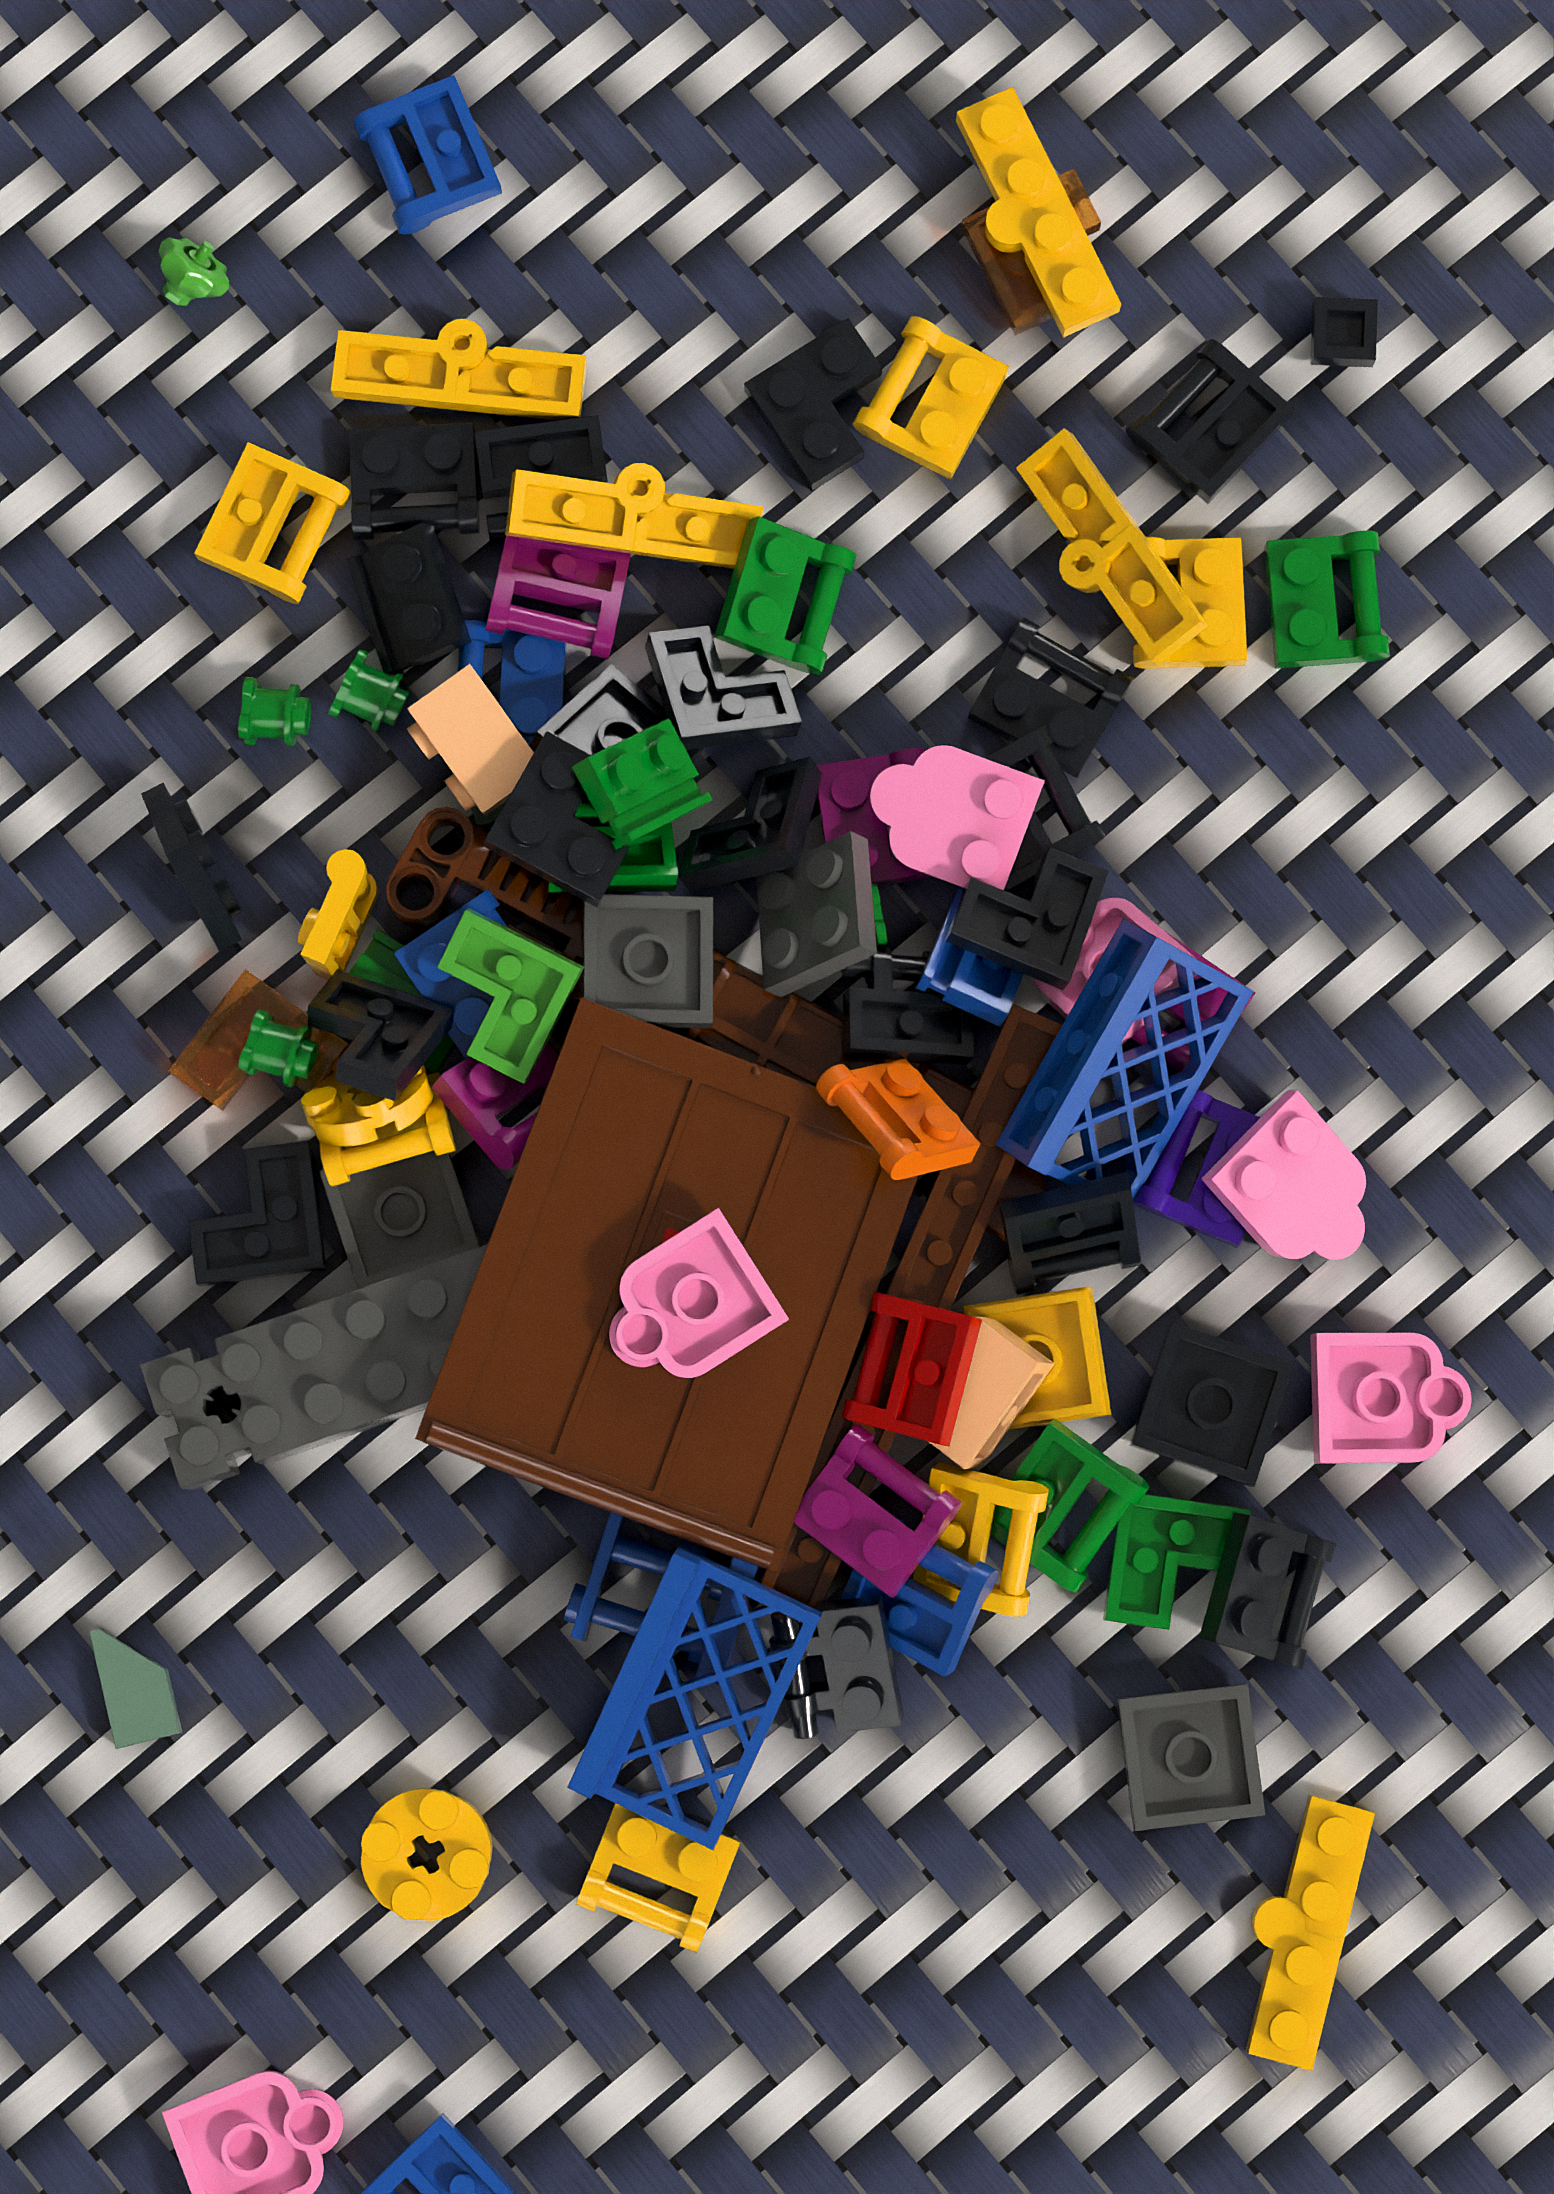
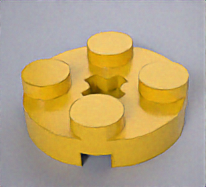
(350, 1115)
(389, 1843)

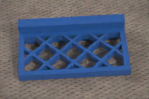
(1091, 1049)
(643, 1672)

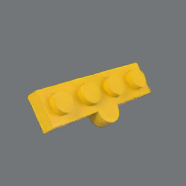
(1036, 213)
(458, 374)
(628, 516)
(1109, 548)
(1307, 1932)

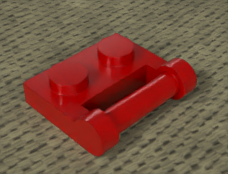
(928, 1372)

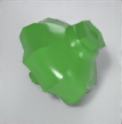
(191, 271)

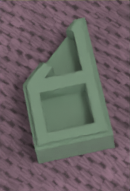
(135, 1692)

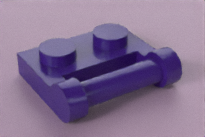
(1202, 1209)

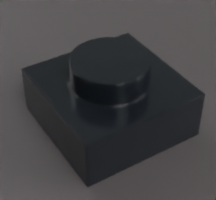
(1344, 332)

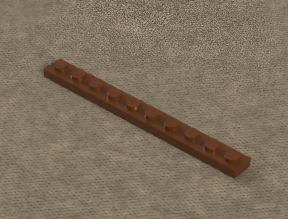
(930, 1265)

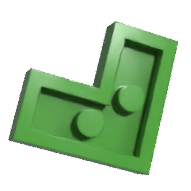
(527, 988)

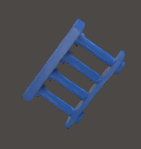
(588, 1608)

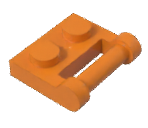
(899, 1117)

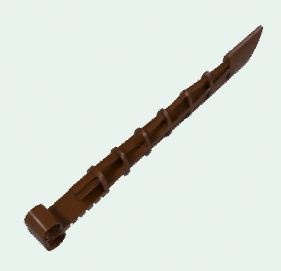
(748, 1022)

